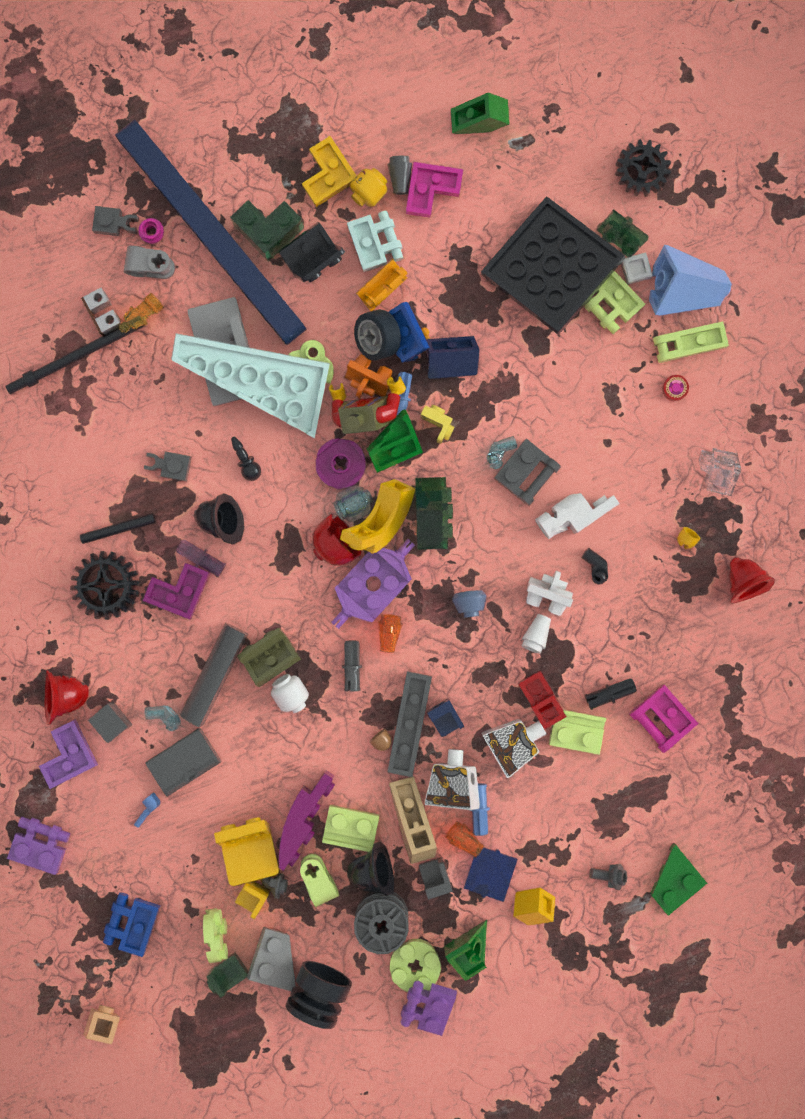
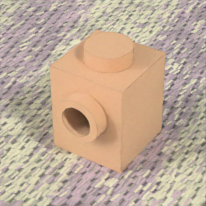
(101, 1024)

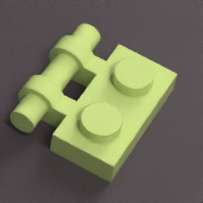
(619, 297)

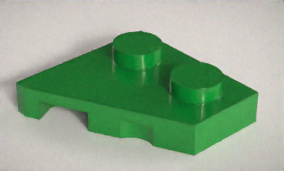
(676, 881)

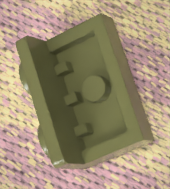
(268, 656)

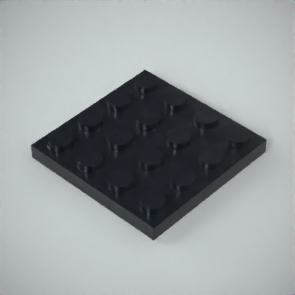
(552, 265)

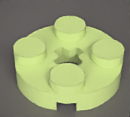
(213, 929)
(409, 952)

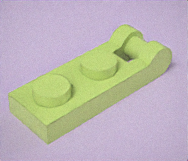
(691, 341)

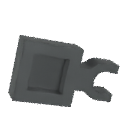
(110, 221)
(173, 465)

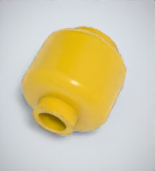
(368, 187)

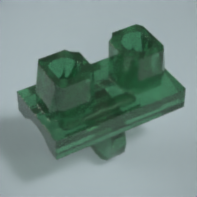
(622, 233)

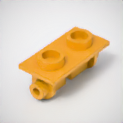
(382, 285)

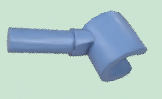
(151, 804)

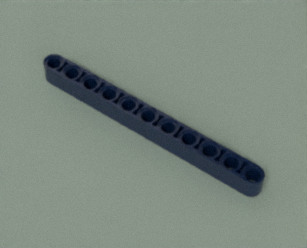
(210, 232)

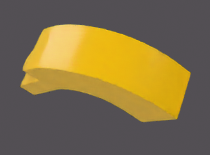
(384, 520)

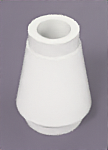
(537, 634)

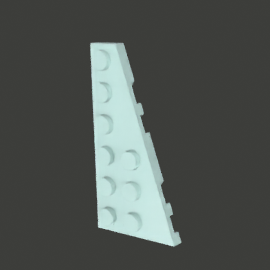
(269, 380)

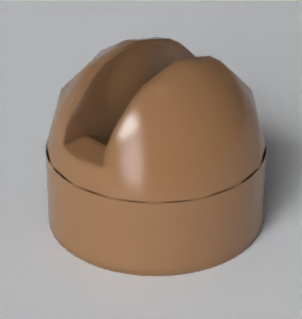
(382, 740)

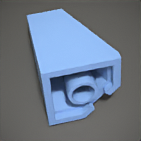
(686, 283)

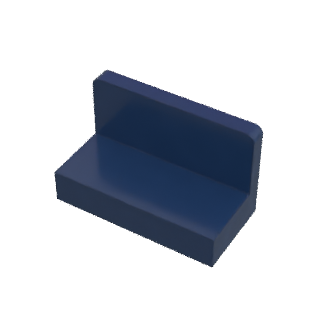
(452, 357)

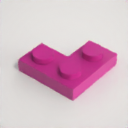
(426, 181)

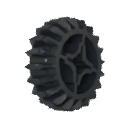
(106, 597)

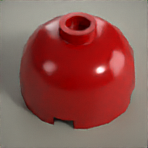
(328, 543)

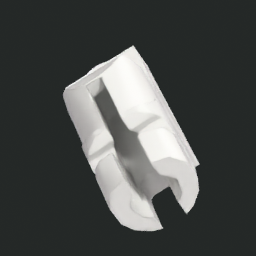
(575, 513)

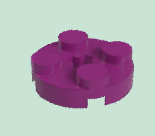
(326, 461)

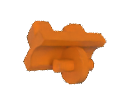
(366, 380)

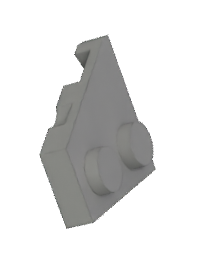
(273, 960)

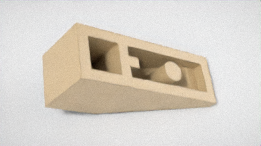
(413, 820)

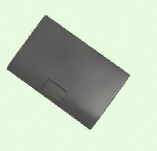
(183, 762)

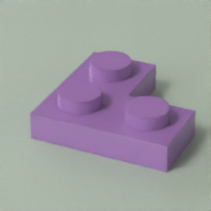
(74, 758)

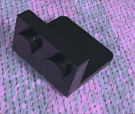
(311, 253)

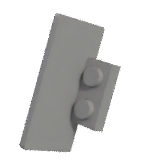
(221, 323)

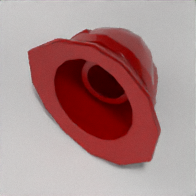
(747, 580)
(63, 695)

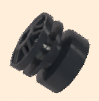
(318, 995)

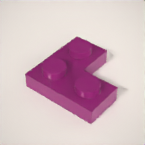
(180, 598)

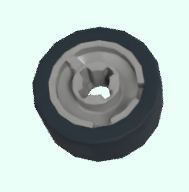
(377, 334)

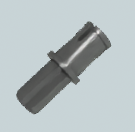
(352, 665)

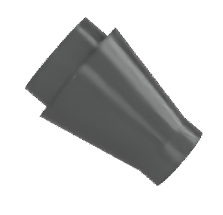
(400, 172)

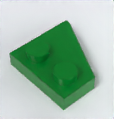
(394, 443)

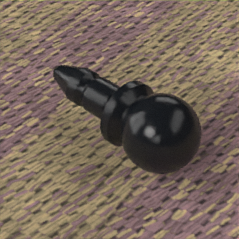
(250, 470)

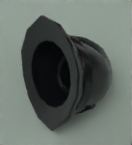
(221, 518)
(373, 871)

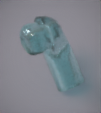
(497, 451)
(165, 714)

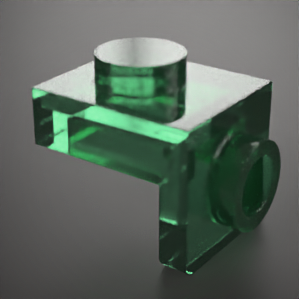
(226, 975)

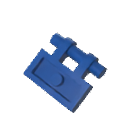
(138, 927)

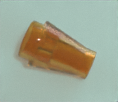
(389, 632)
(464, 839)

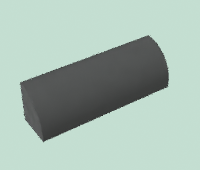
(213, 675)

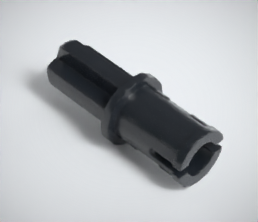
(610, 693)

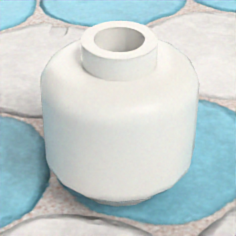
(289, 693)

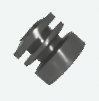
(374, 909)

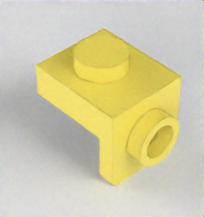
(437, 417)

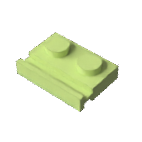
(578, 732)
(350, 828)

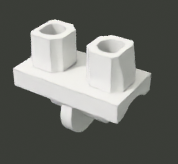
(552, 589)

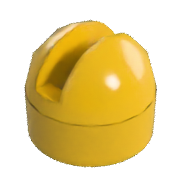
(688, 538)

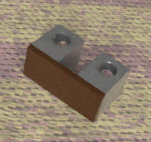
(93, 307)

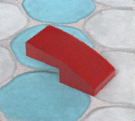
(542, 699)

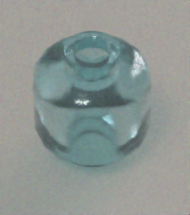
(353, 503)

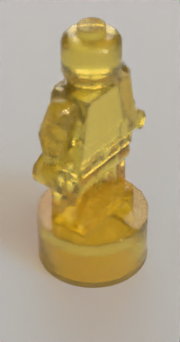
(137, 316)

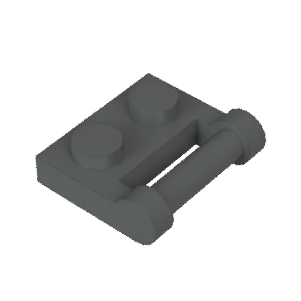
(520, 467)

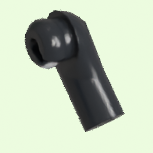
(598, 565)

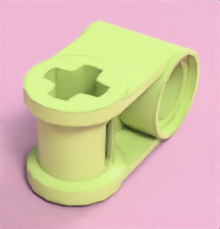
(319, 883)

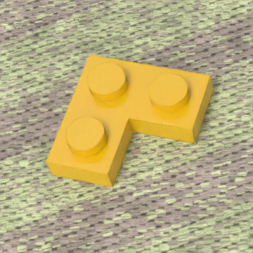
(335, 172)

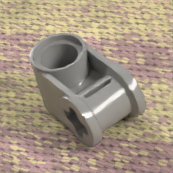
(144, 263)

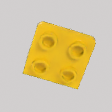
(248, 851)

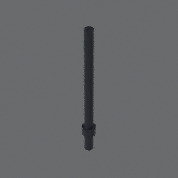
(32, 377)

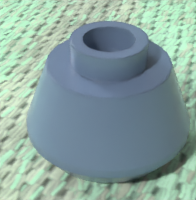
(470, 602)

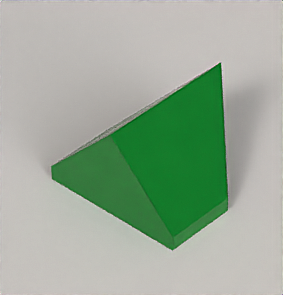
(468, 951)

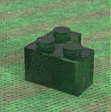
(268, 233)
(433, 513)

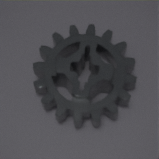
(652, 168)

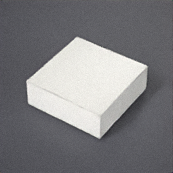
(636, 268)

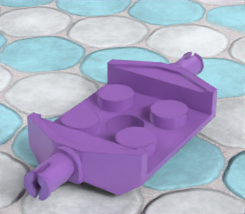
(368, 604)

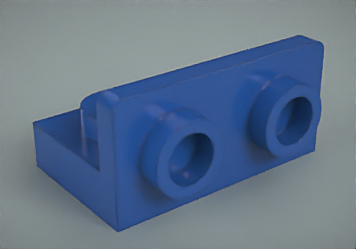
(412, 337)

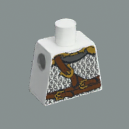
(513, 744)
(453, 784)

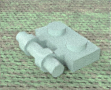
(367, 243)

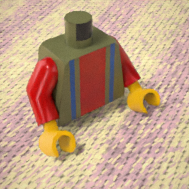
(367, 413)

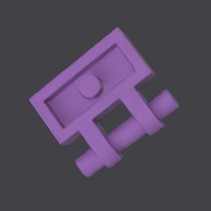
(35, 852)
(436, 1009)

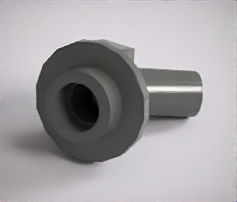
(615, 876)
(277, 885)

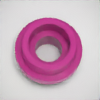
(148, 224)

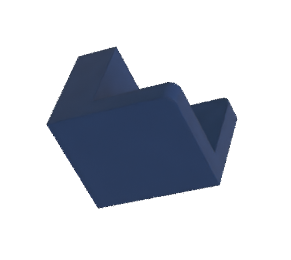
(445, 718)

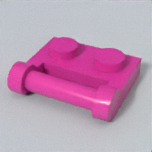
(670, 712)

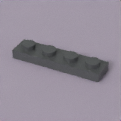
(409, 724)

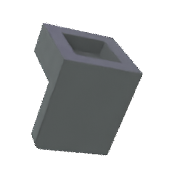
(110, 722)
(435, 878)

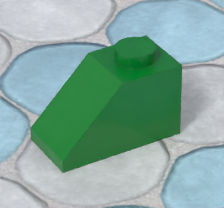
(480, 115)

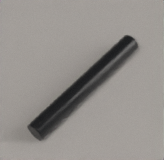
(117, 528)

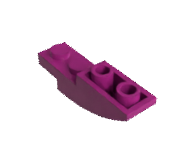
(297, 826)

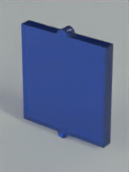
(490, 874)

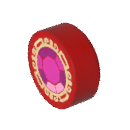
(675, 387)

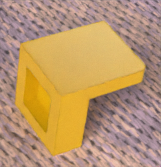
(252, 897)
(534, 906)

